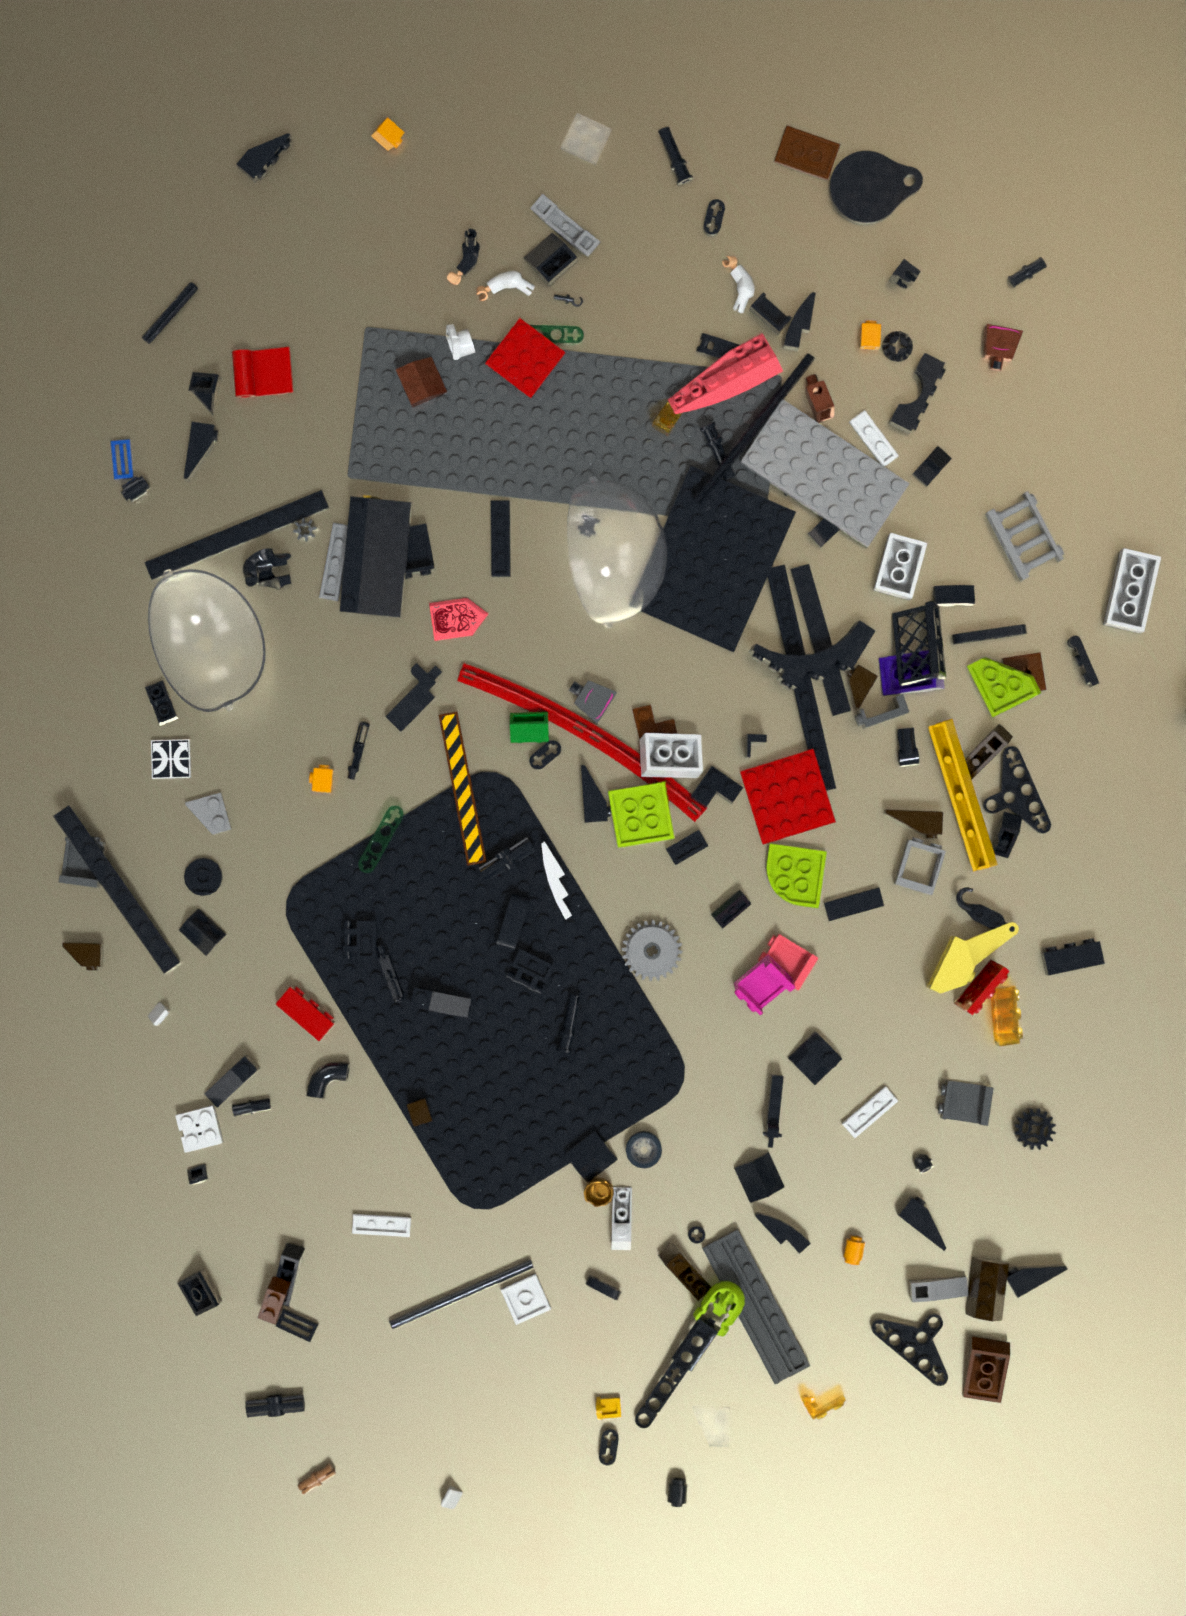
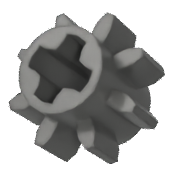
(303, 523)

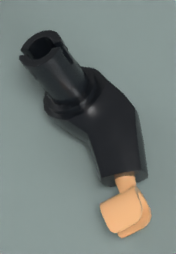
(470, 252)

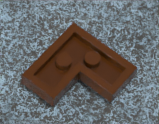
(646, 724)

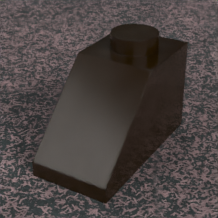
(859, 684)
(86, 954)

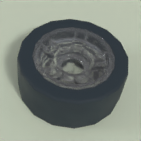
(647, 1159)

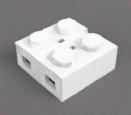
(207, 1130)

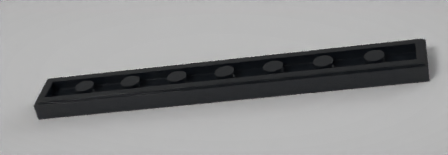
(819, 636)

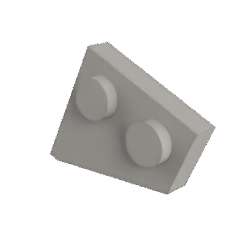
(211, 813)

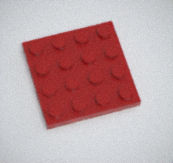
(788, 796)

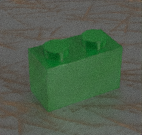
(529, 727)

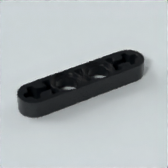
(989, 634)

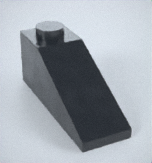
(200, 444)
(594, 803)
(440, 1002)
(232, 1081)
(919, 1217)
(290, 1266)
(1030, 1277)

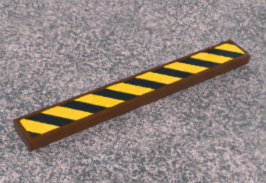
(462, 788)

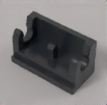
(904, 272)

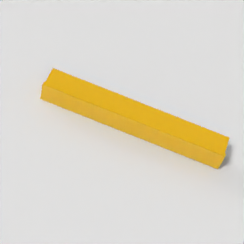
(962, 795)

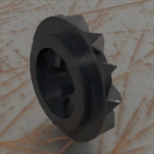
(903, 353)

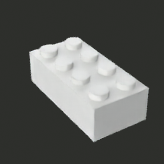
(1132, 590)

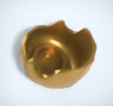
(598, 1192)

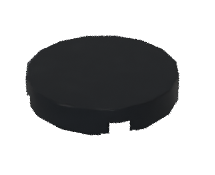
(203, 876)

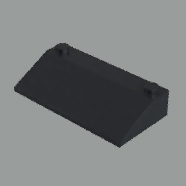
(375, 556)

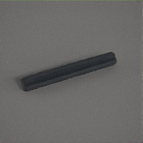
(169, 312)

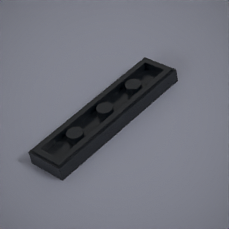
(500, 538)

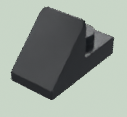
(932, 466)

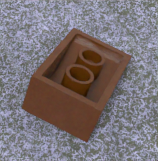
(986, 1369)

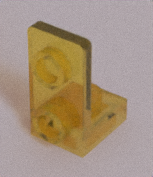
(821, 1412)

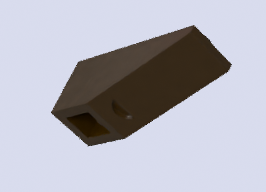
(684, 1271)

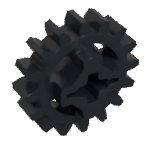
(1024, 1135)

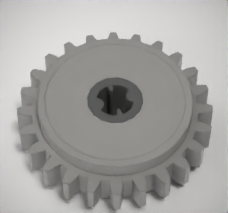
(658, 963)

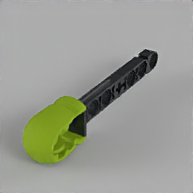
(704, 1328)

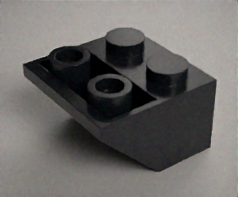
(551, 259)

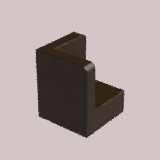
(419, 1112)

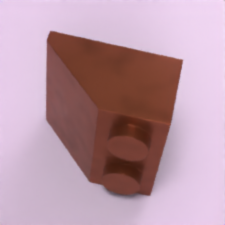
(421, 381)

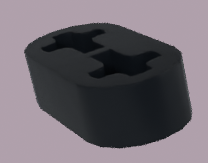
(718, 219)
(543, 750)
(603, 1287)
(613, 1447)

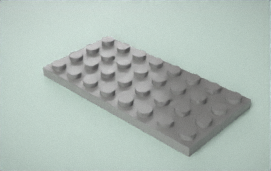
(824, 473)

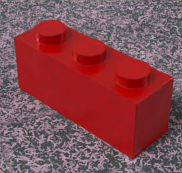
(305, 1012)

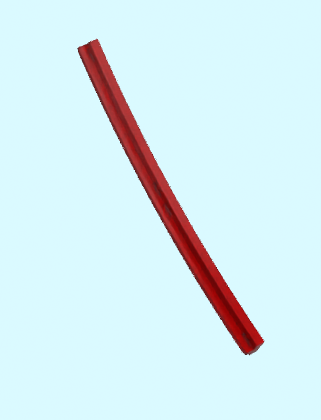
(566, 720)

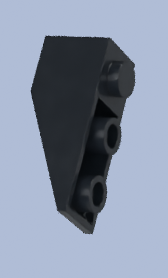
(259, 158)

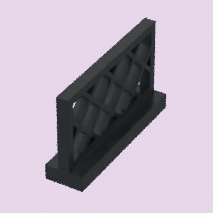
(935, 644)

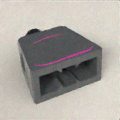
(592, 699)

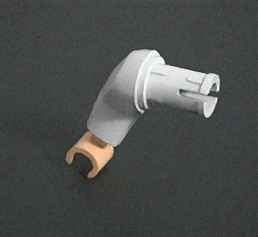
(505, 280)
(744, 283)

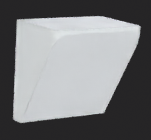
(158, 1014)
(451, 1498)

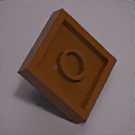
(1029, 664)

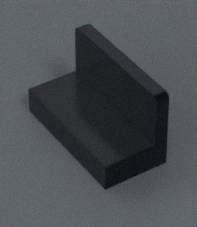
(753, 739)
(202, 932)

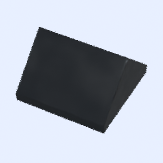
(759, 1177)
(199, 1292)

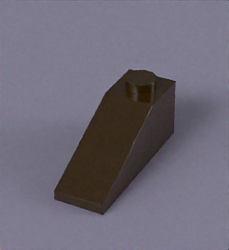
(987, 749)
(920, 821)

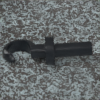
(567, 299)

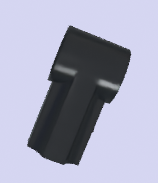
(907, 752)

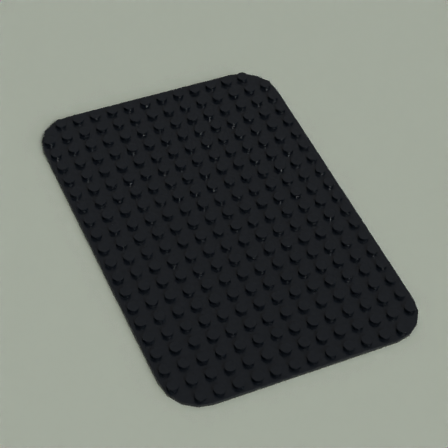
(492, 1080)

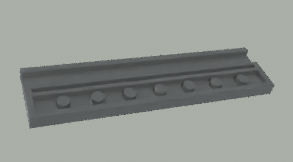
(761, 1313)

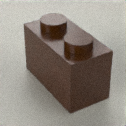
(274, 1300)

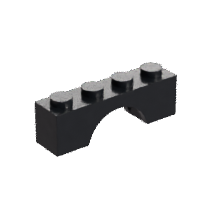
(928, 371)

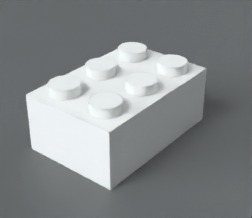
(900, 566)
(671, 755)

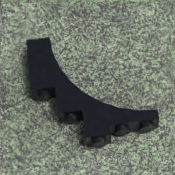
(793, 667)

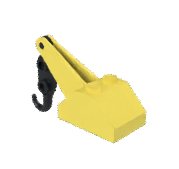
(962, 956)

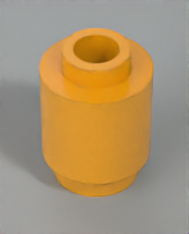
(854, 1250)

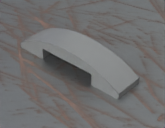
(564, 226)

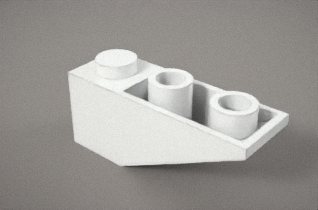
(621, 1218)

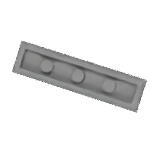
(334, 563)

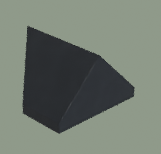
(205, 388)

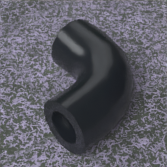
(326, 1074)

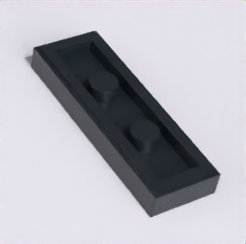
(854, 904)

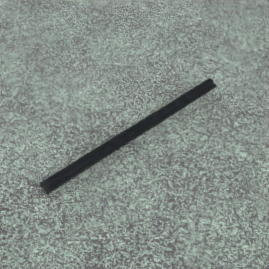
(755, 426)

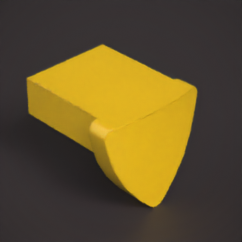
(608, 1407)

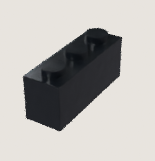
(1072, 957)

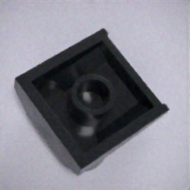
(815, 1058)

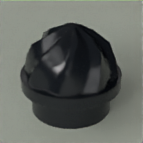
(923, 1163)

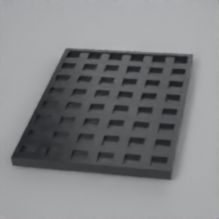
(717, 558)

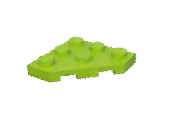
(1002, 685)

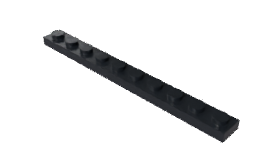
(237, 535)
(116, 889)

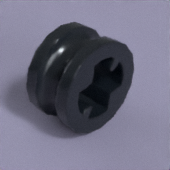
(692, 1239)

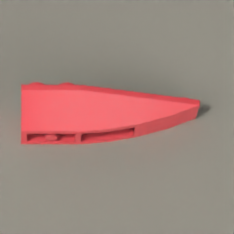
(729, 376)

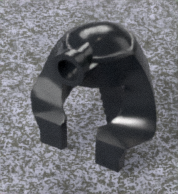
(258, 569)

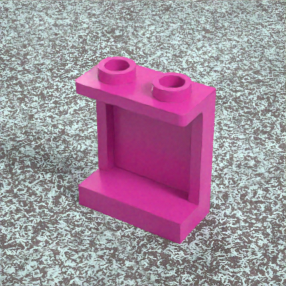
(763, 984)

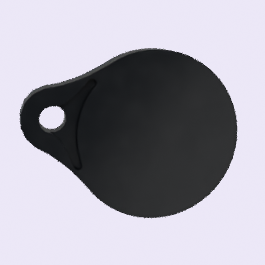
(871, 187)

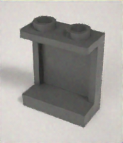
(901, 709)
(75, 869)

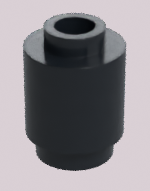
(135, 488)
(677, 1492)

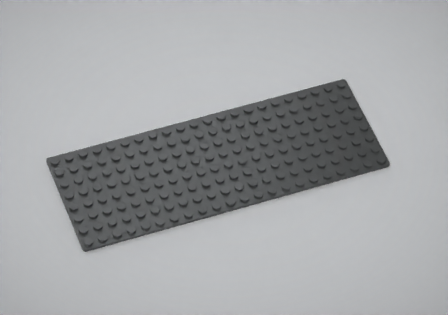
(580, 424)

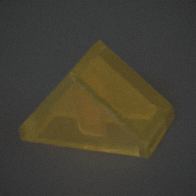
(666, 420)

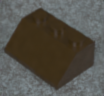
(987, 1289)

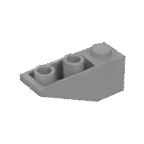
(938, 1289)

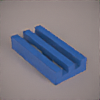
(122, 458)

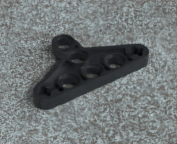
(1021, 802)
(908, 1339)

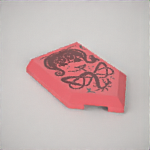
(455, 618)

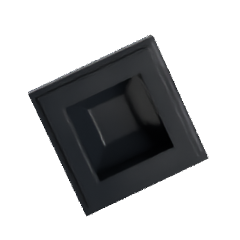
(197, 1174)

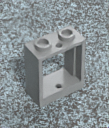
(934, 848)

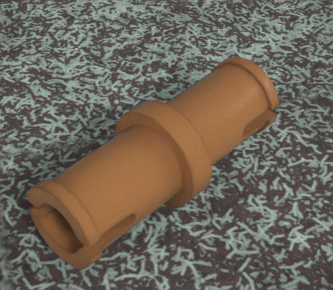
(316, 1479)

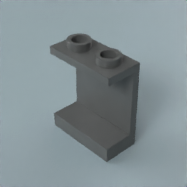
(966, 1102)

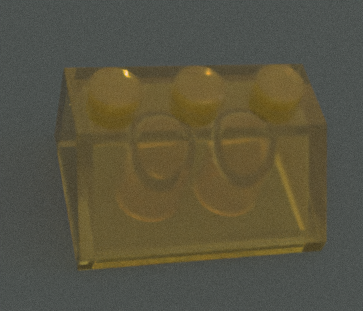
(1006, 1016)

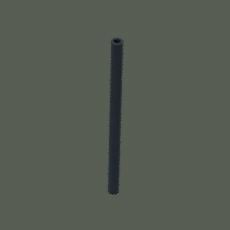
(461, 1294)

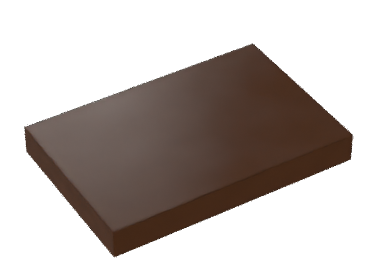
(807, 153)

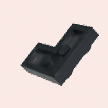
(715, 783)

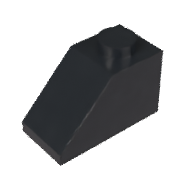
(1006, 834)

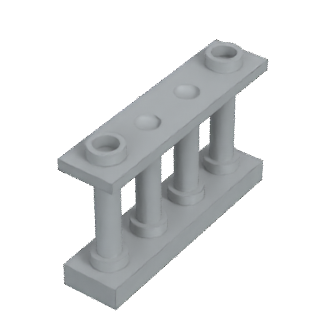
(1013, 552)

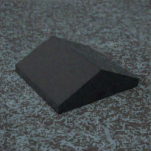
(590, 1156)

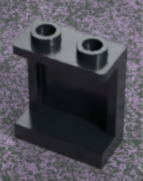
(419, 552)

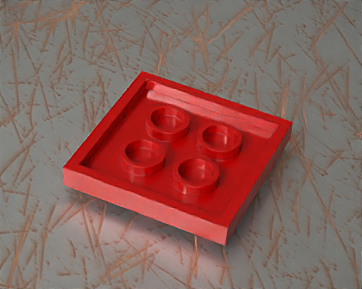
(525, 358)
(982, 987)

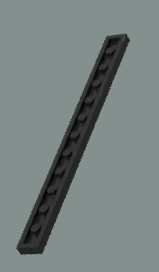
(804, 692)

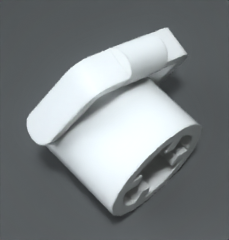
(459, 342)

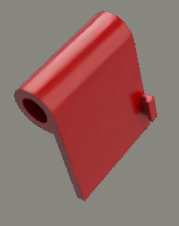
(262, 372)

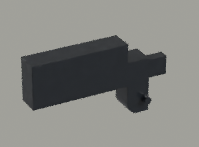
(415, 699)
(773, 1109)

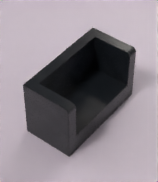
(770, 314)

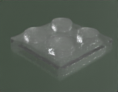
(586, 139)

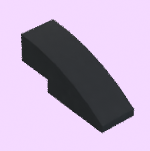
(800, 323)
(782, 1231)

